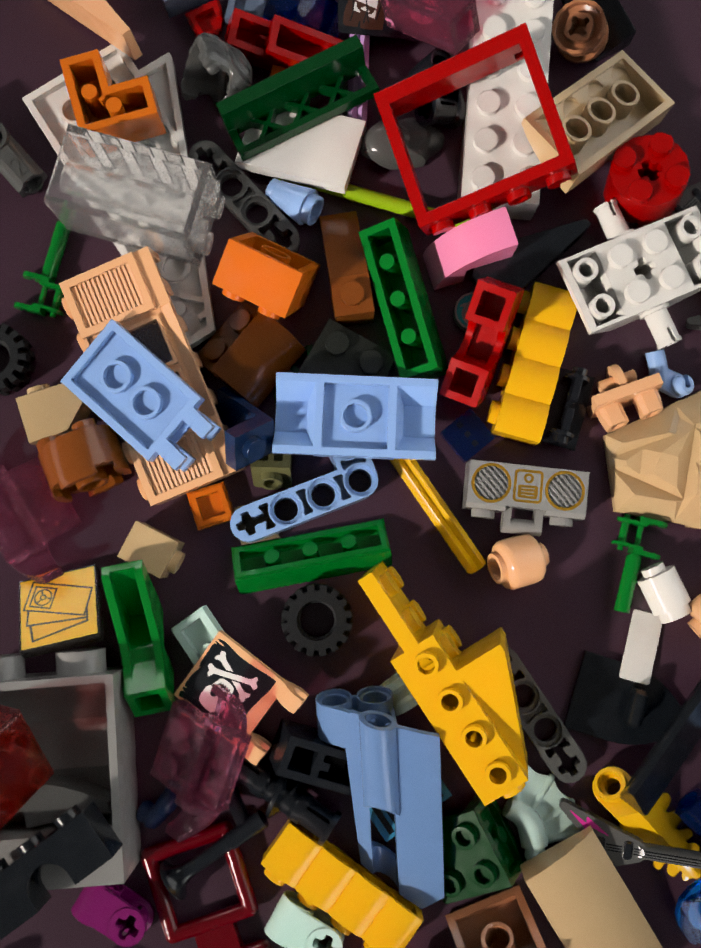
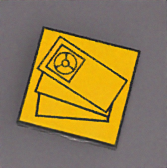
(61, 612)

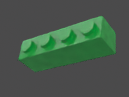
(403, 300)

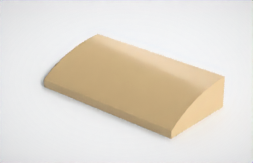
(600, 115)
(586, 896)

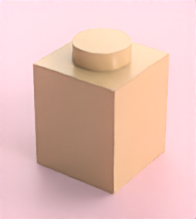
(157, 550)

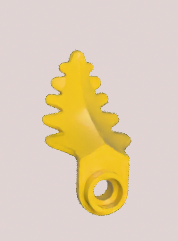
(655, 828)

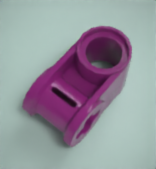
(109, 910)

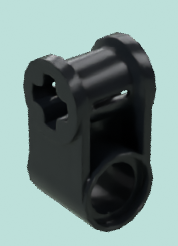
(440, 109)

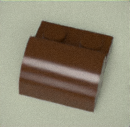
(250, 352)

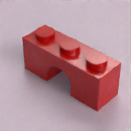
(489, 324)

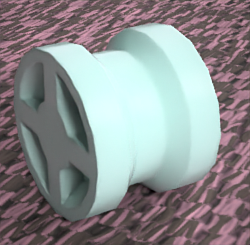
(402, 697)

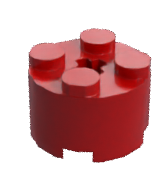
(647, 178)

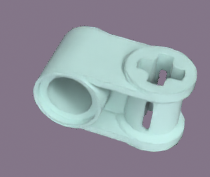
(299, 927)

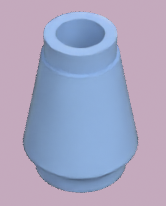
(296, 201)

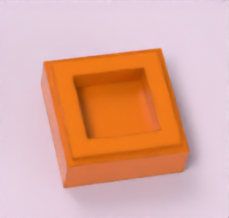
(211, 505)

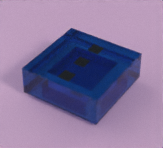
(467, 435)

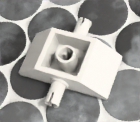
(636, 272)

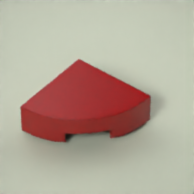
(206, 19)

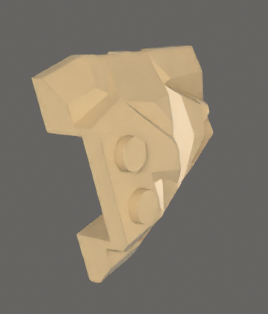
(658, 465)

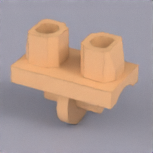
(610, 404)

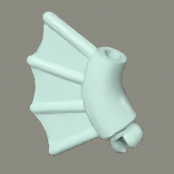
(538, 814)

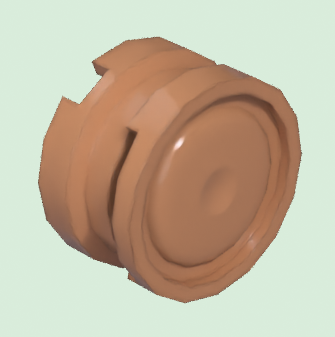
(580, 31)

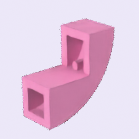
(470, 246)

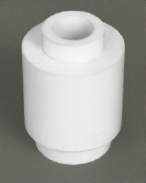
(664, 592)

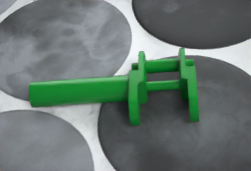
(48, 276)
(633, 558)

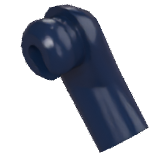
(155, 814)

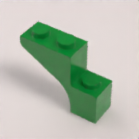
(140, 635)

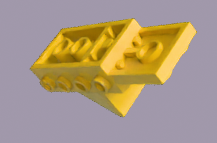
(462, 693)

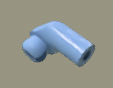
(674, 383)

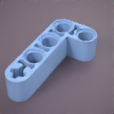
(301, 495)

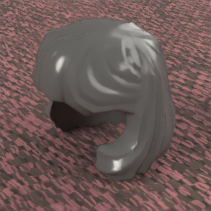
(214, 69)

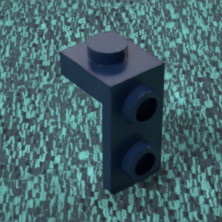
(249, 429)

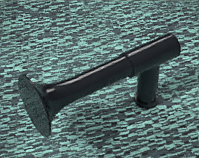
(178, 876)

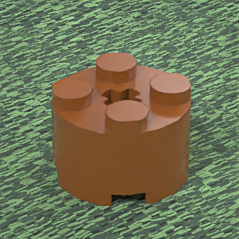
(83, 460)

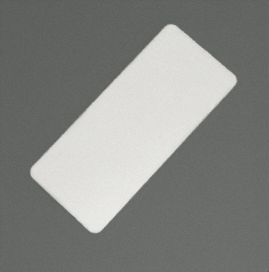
(640, 647)

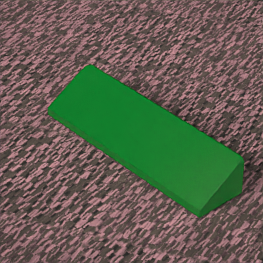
(310, 556)

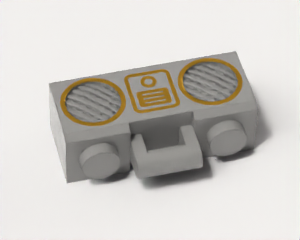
(542, 490)

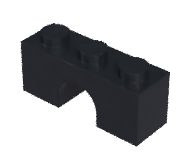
(77, 845)

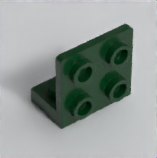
(479, 852)

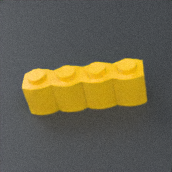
(534, 364)
(340, 887)

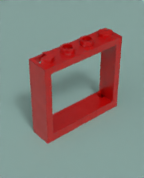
(452, 75)

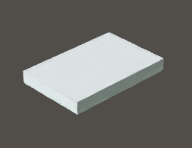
(315, 157)

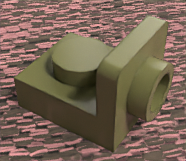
(273, 471)

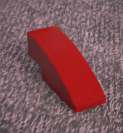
(274, 41)

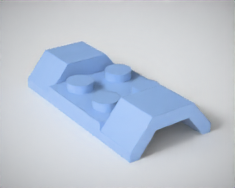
(355, 416)

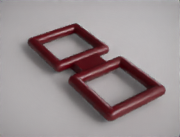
(215, 928)

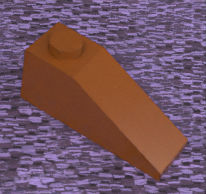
(347, 269)

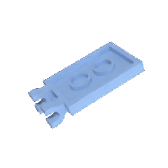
(139, 396)

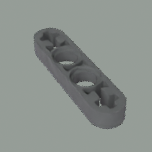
(248, 196)
(541, 708)

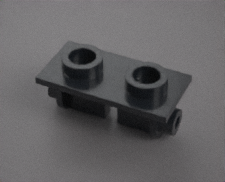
(568, 408)

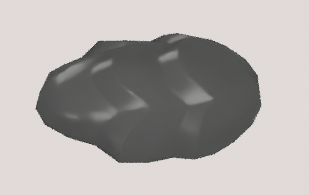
(420, 141)

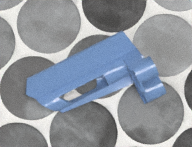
(393, 772)

